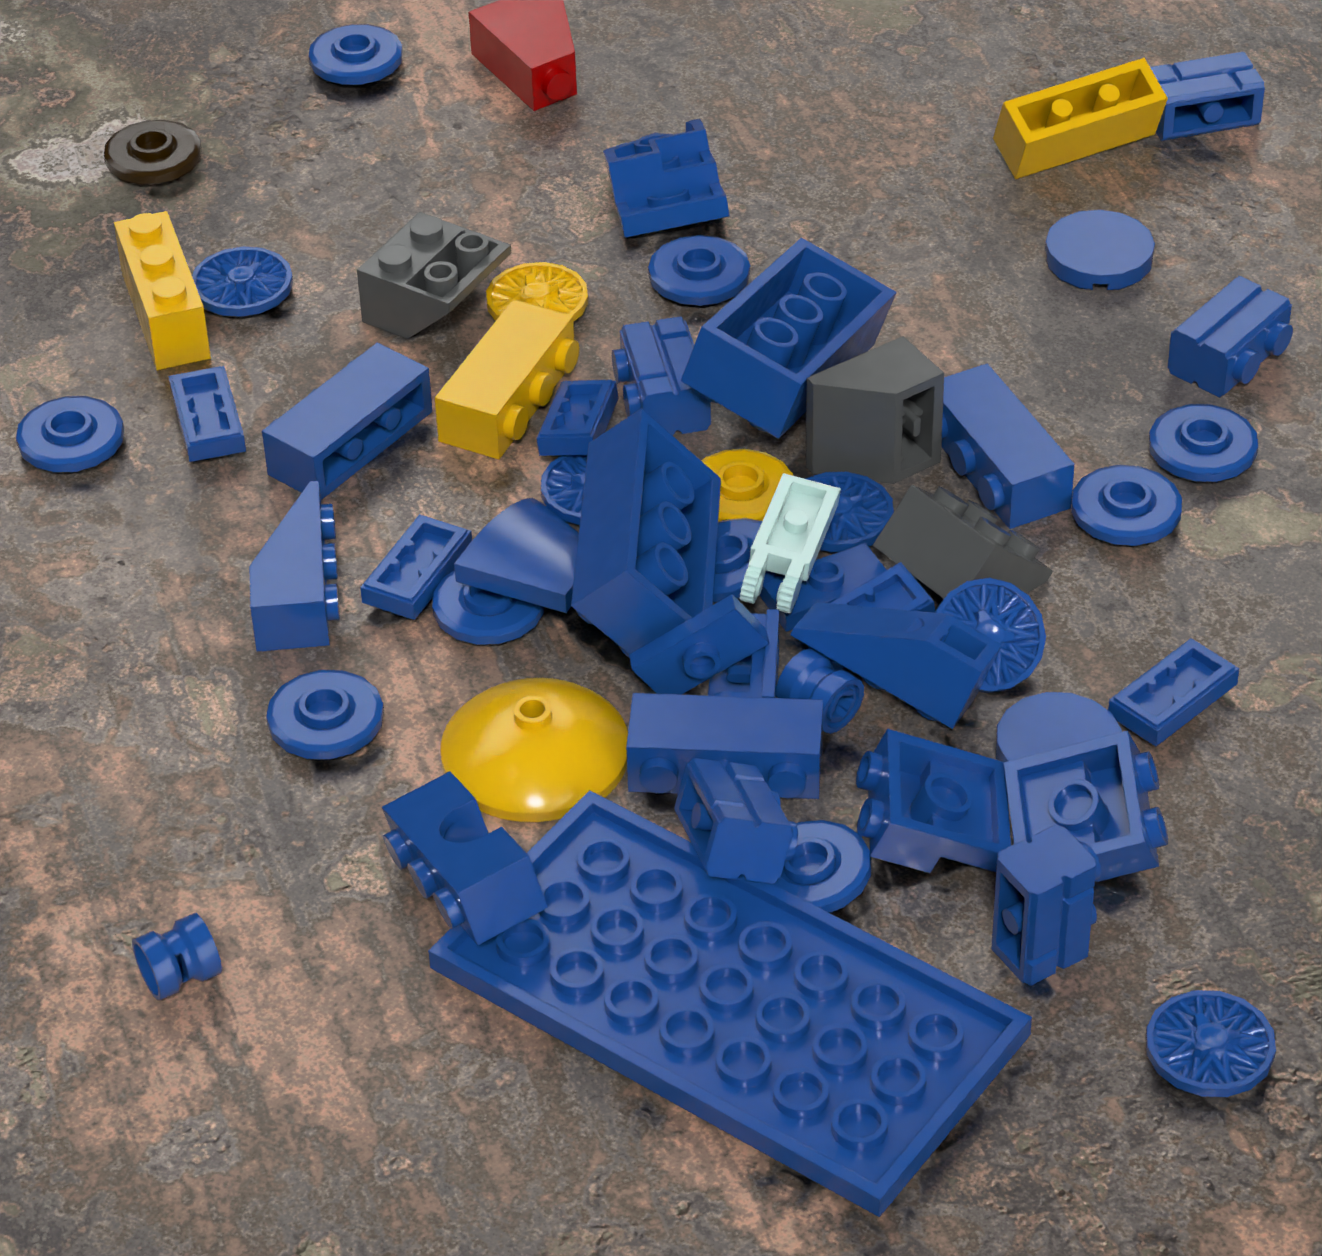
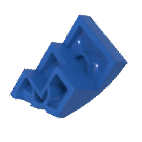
(665, 181)
(523, 556)

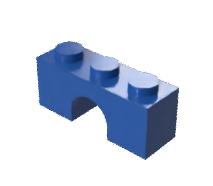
(472, 874)

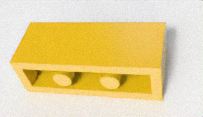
(1079, 118)
(162, 290)
(506, 379)

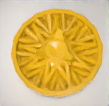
(540, 285)
(746, 481)

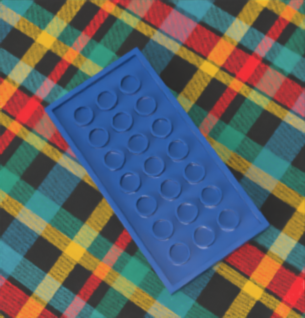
(741, 1004)

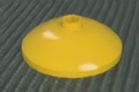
(535, 748)

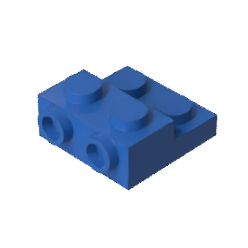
(1097, 795)
(932, 804)

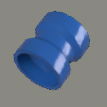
(812, 677)
(177, 956)

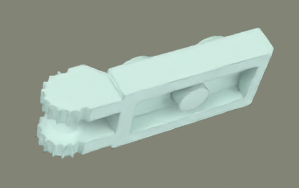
(790, 538)

